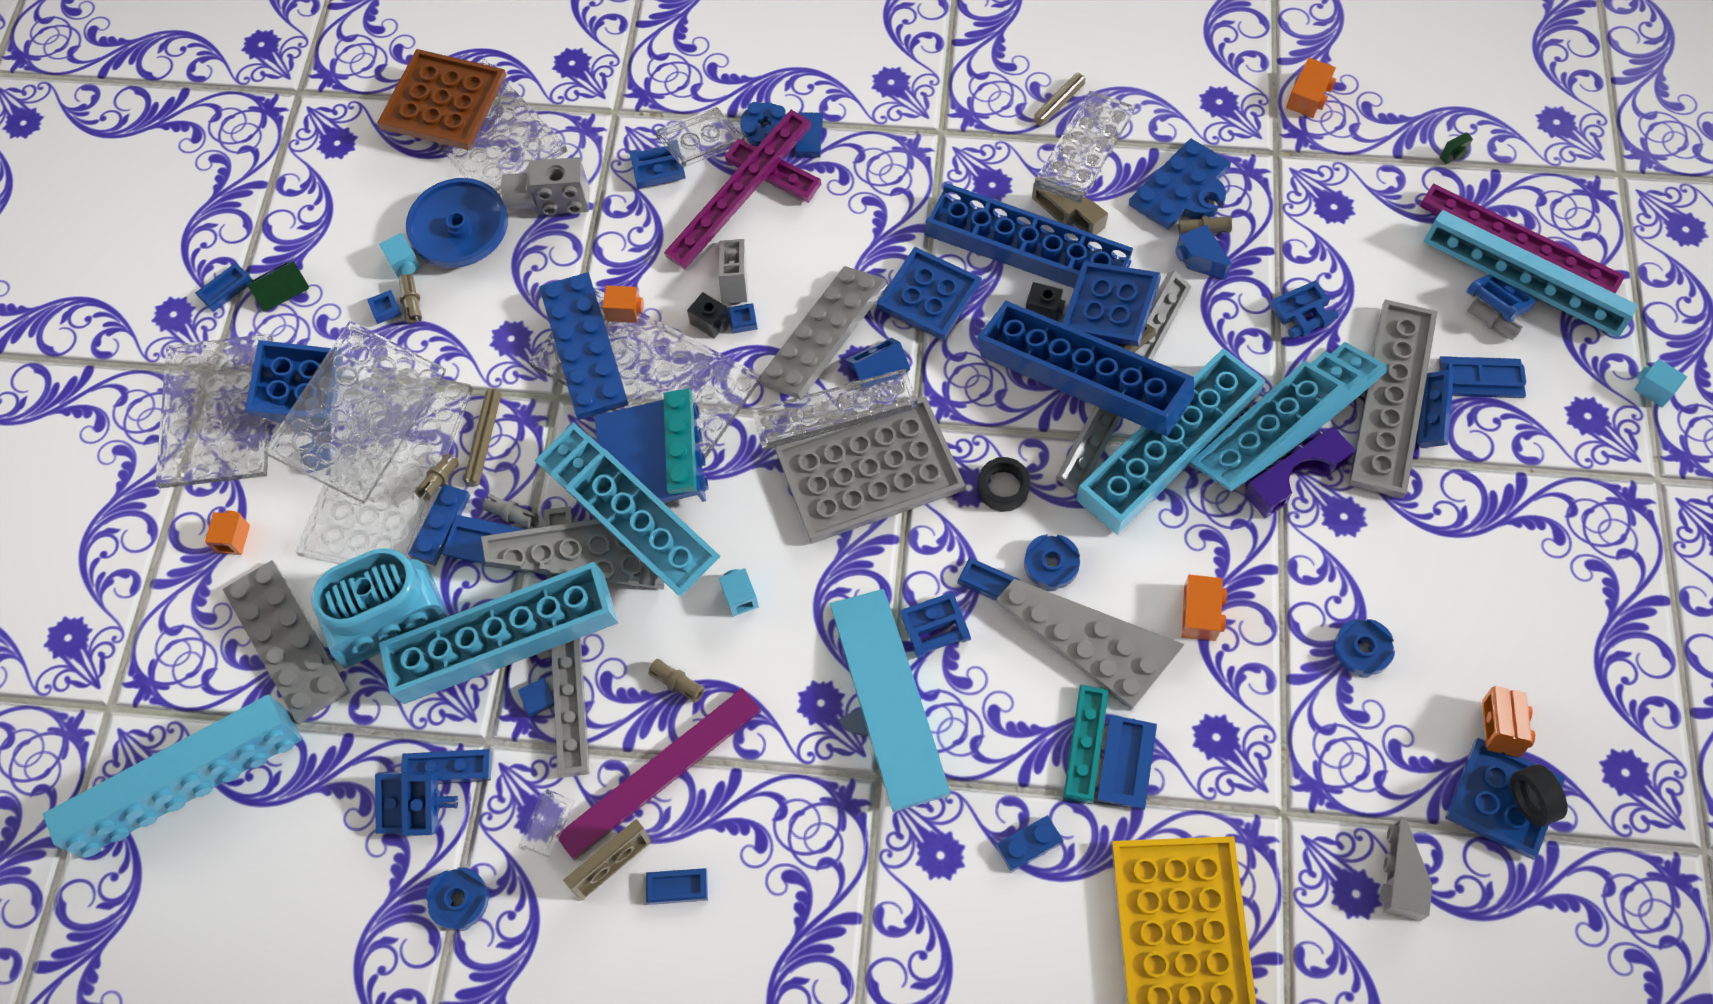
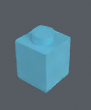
(400, 255)
(1659, 382)
(738, 591)

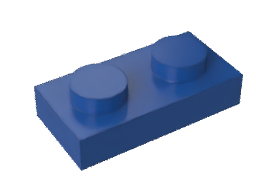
(1029, 843)

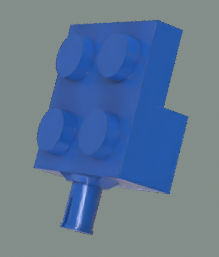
(409, 803)

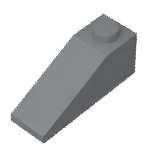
(732, 271)

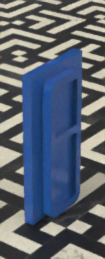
(1486, 376)
(465, 538)
(1127, 762)

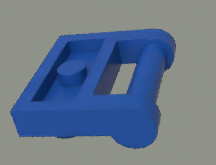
(655, 170)
(1502, 296)
(932, 616)

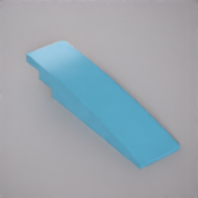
(1289, 414)
(627, 509)
(889, 701)

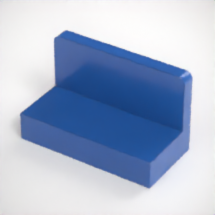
(879, 360)

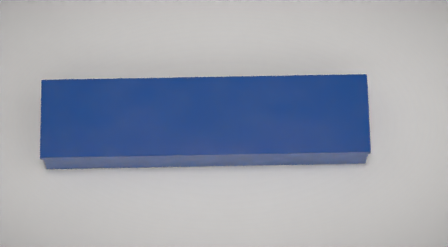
(1015, 242)

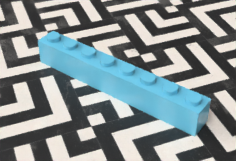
(1531, 273)

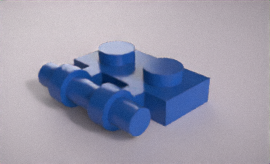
(1300, 302)

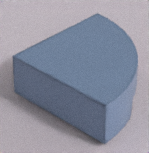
(854, 723)

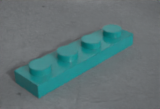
(680, 441)

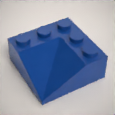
(280, 377)

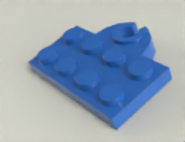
(1183, 186)

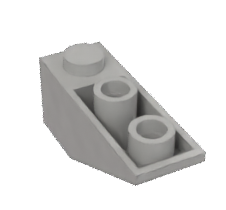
(1407, 882)

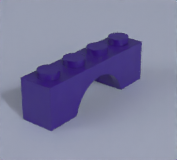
(1323, 453)

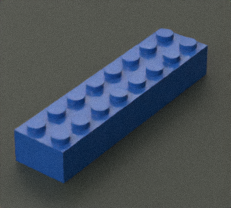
(1087, 367)

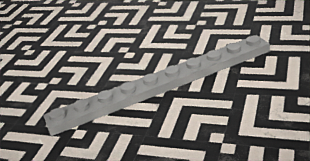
(1102, 423)
(568, 689)

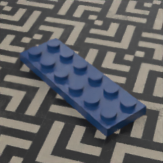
(583, 346)

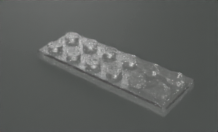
(1084, 147)
(834, 409)

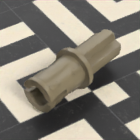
(409, 299)

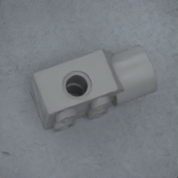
(548, 187)

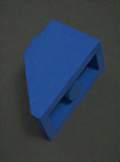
(1203, 253)

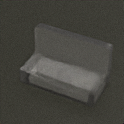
(546, 823)

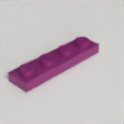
(784, 176)

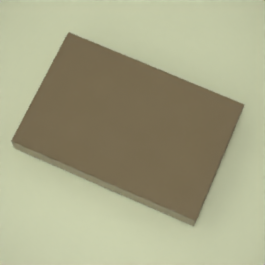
(608, 860)

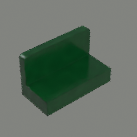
(278, 285)

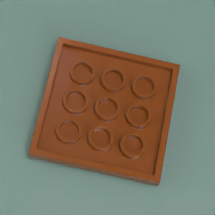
(442, 99)

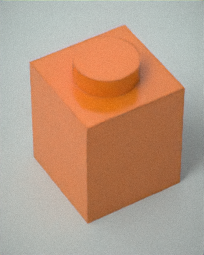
(622, 304)
(227, 533)

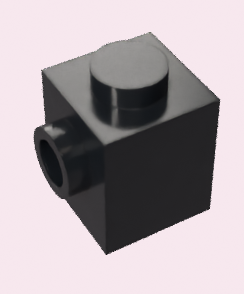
(1045, 300)
(708, 315)

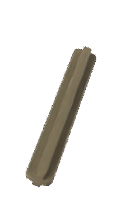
(482, 437)

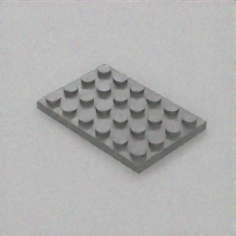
(869, 472)

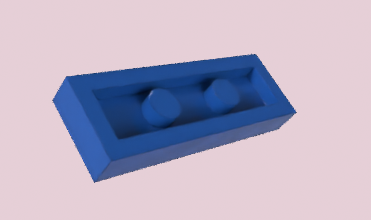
(1436, 410)
(437, 525)
(451, 765)

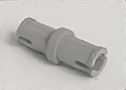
(1494, 319)
(510, 511)

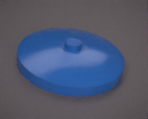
(456, 222)

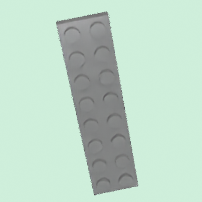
(1394, 401)

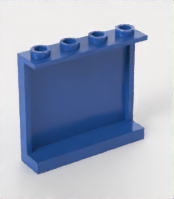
(638, 442)

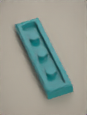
(1086, 744)

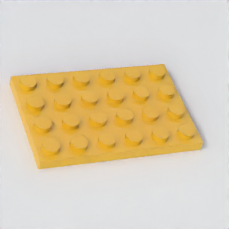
(1182, 921)

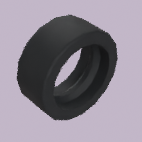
(1008, 465)
(1538, 795)

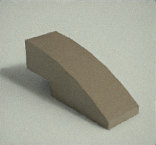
(1085, 215)

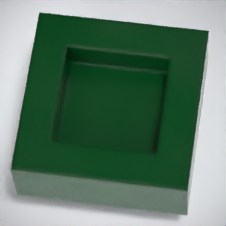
(1456, 148)

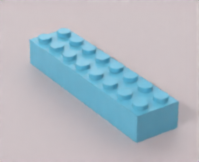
(1152, 461)
(497, 633)
(172, 778)

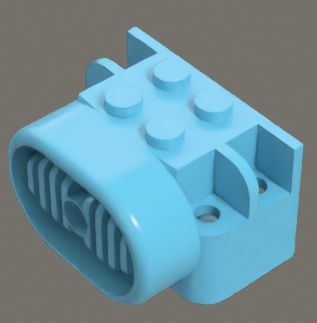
(374, 601)

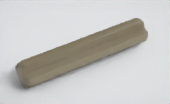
(1059, 99)

